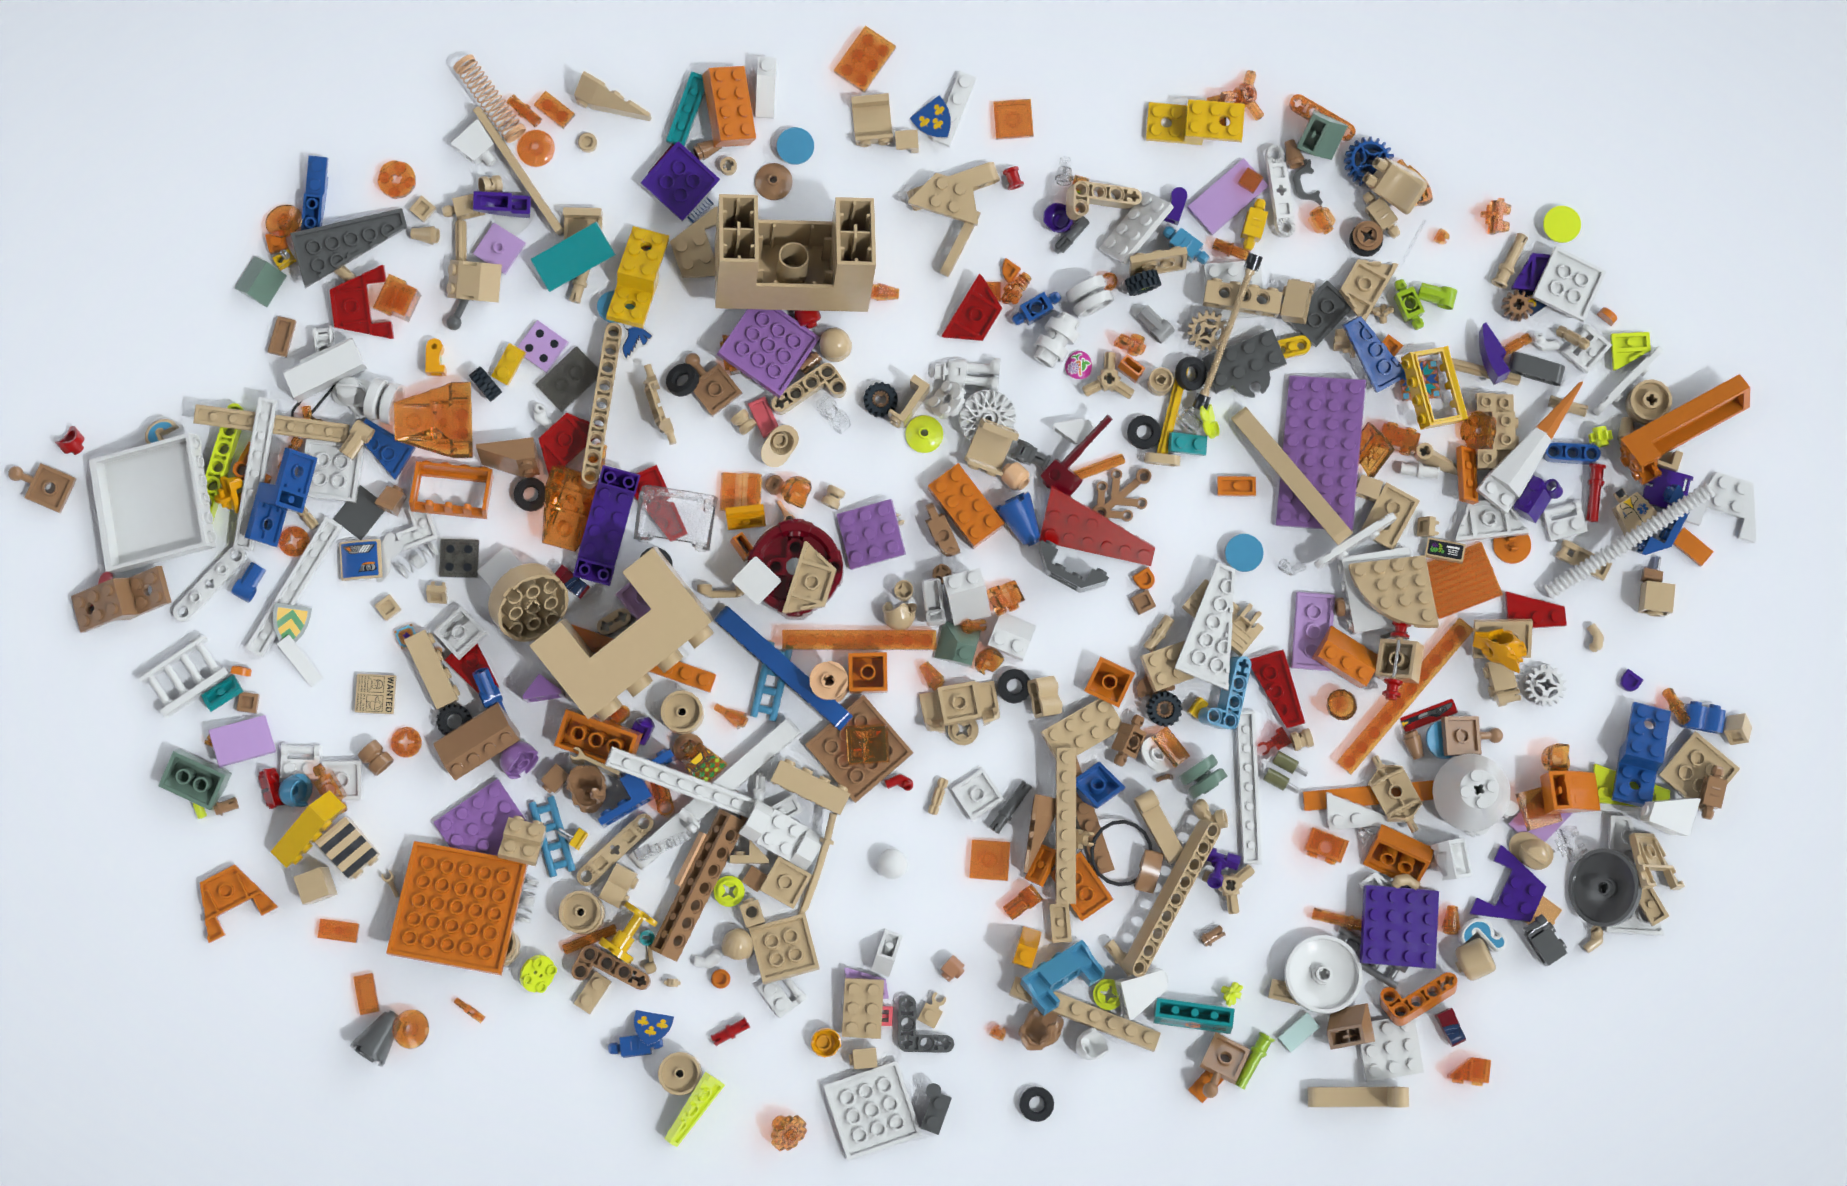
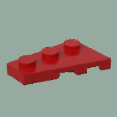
(1541, 612)

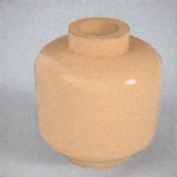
(1015, 476)

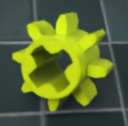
(1600, 436)

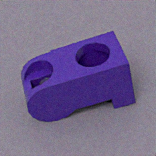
(1178, 199)

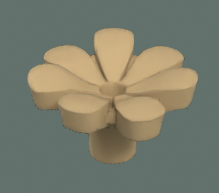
(1382, 312)

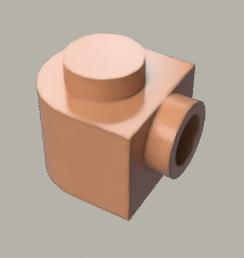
(952, 968)

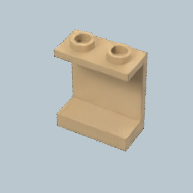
(872, 119)
(990, 447)

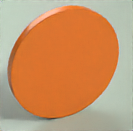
(1512, 549)

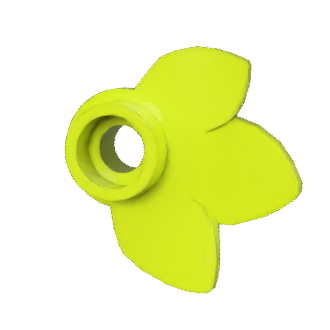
(1210, 426)

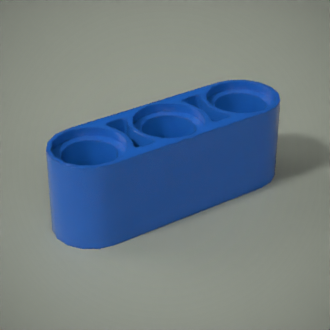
(1579, 449)

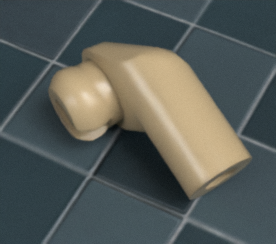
(1598, 638)
(1595, 940)

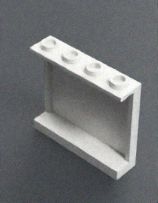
(1361, 614)

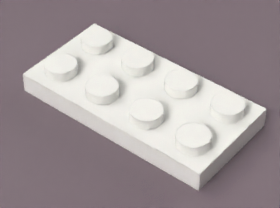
(1136, 227)

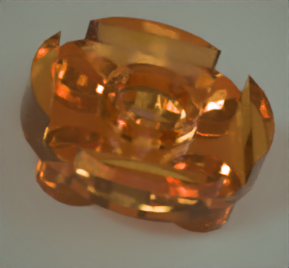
(399, 169)
(1487, 434)

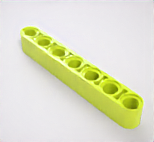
(225, 459)

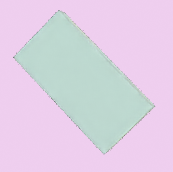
(1298, 1032)

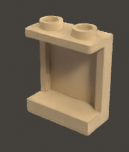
(579, 218)
(922, 390)

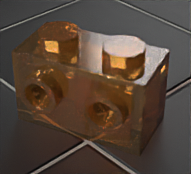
(1401, 439)

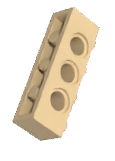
(1251, 306)

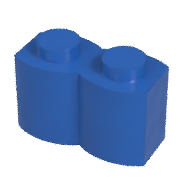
(1704, 718)

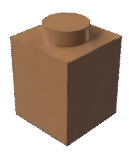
(555, 779)

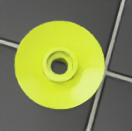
(921, 443)

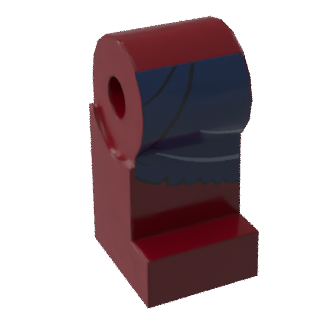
(572, 584)
(1450, 1027)

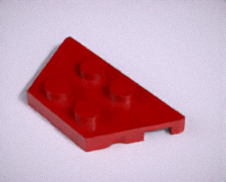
(975, 313)
(564, 440)

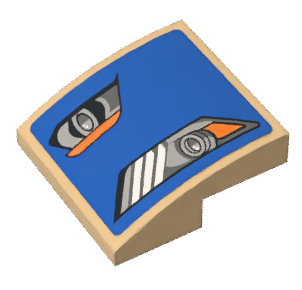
(360, 559)

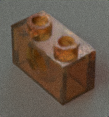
(1337, 846)

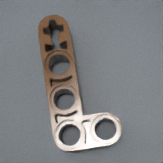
(614, 970)

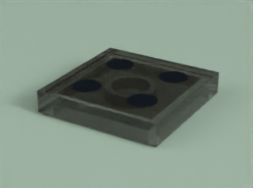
(459, 558)

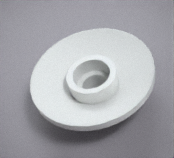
(1149, 751)

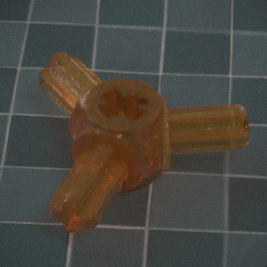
(1245, 94)

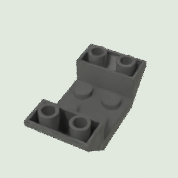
(1095, 579)

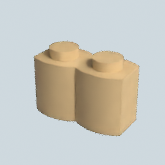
(1044, 696)
(618, 886)

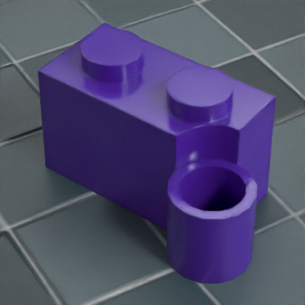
(1537, 497)

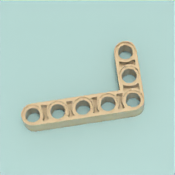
(1358, 1097)

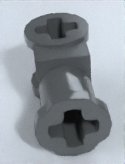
(1030, 455)

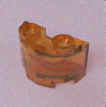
(1005, 597)

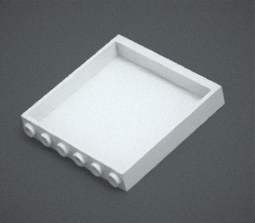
(152, 503)

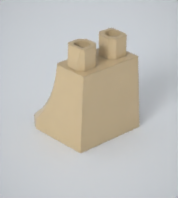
(1396, 184)

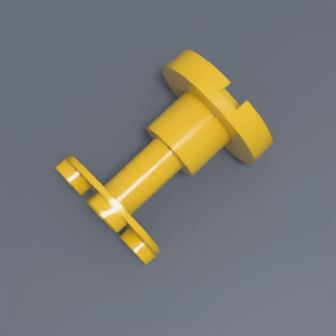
(623, 939)

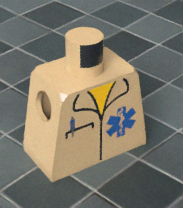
(1631, 510)

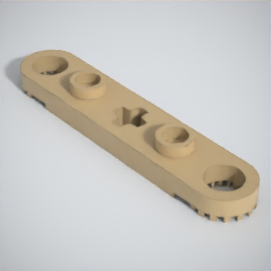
(604, 860)

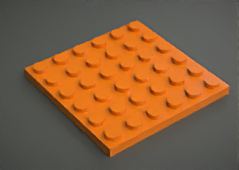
(457, 908)

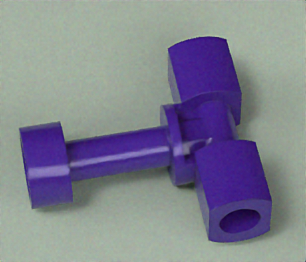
(1219, 862)

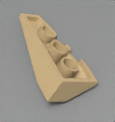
(595, 95)

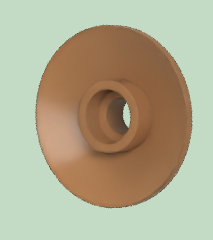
(775, 190)

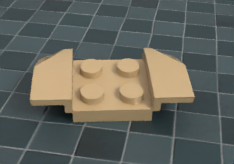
(959, 704)

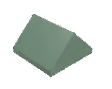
(261, 281)

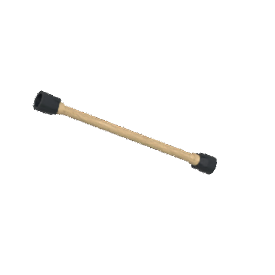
(1252, 264)

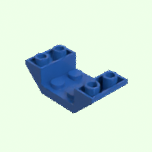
(1669, 533)

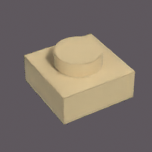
(422, 209)
(388, 607)

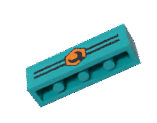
(1194, 1015)

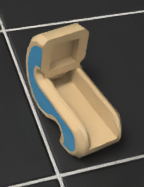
(158, 429)

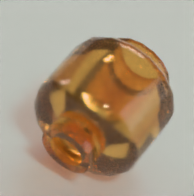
(1321, 220)

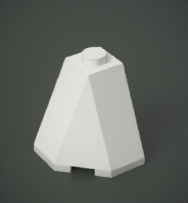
(1671, 815)

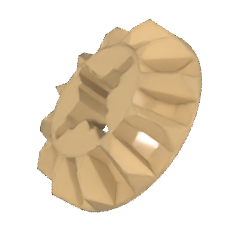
(962, 739)

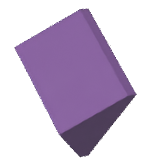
(541, 690)

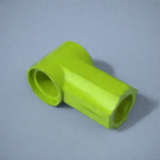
(1442, 296)

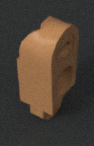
(941, 532)

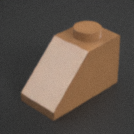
(391, 500)

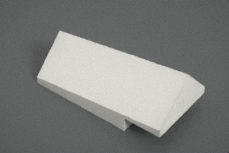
(324, 369)

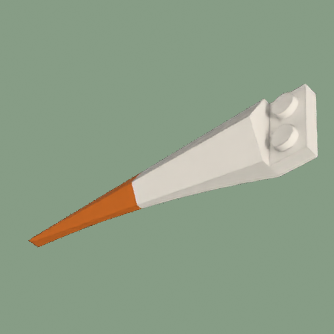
(1509, 478)

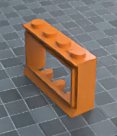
(456, 472)

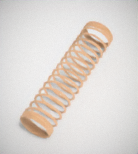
(520, 128)

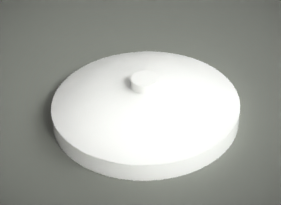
(1323, 974)

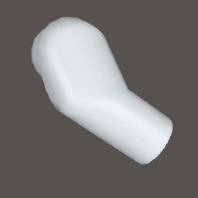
(690, 819)

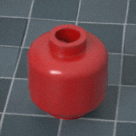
(807, 318)

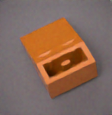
(1569, 792)

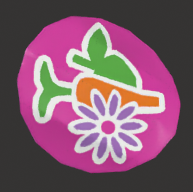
(1078, 365)

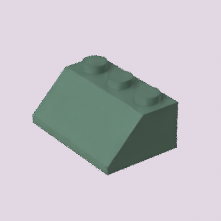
(194, 779)

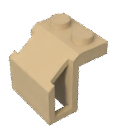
(474, 281)

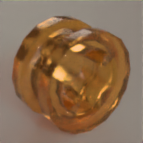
(1107, 275)

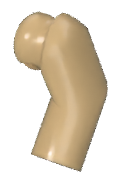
(1405, 879)

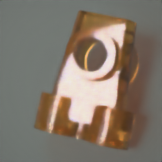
(1134, 344)

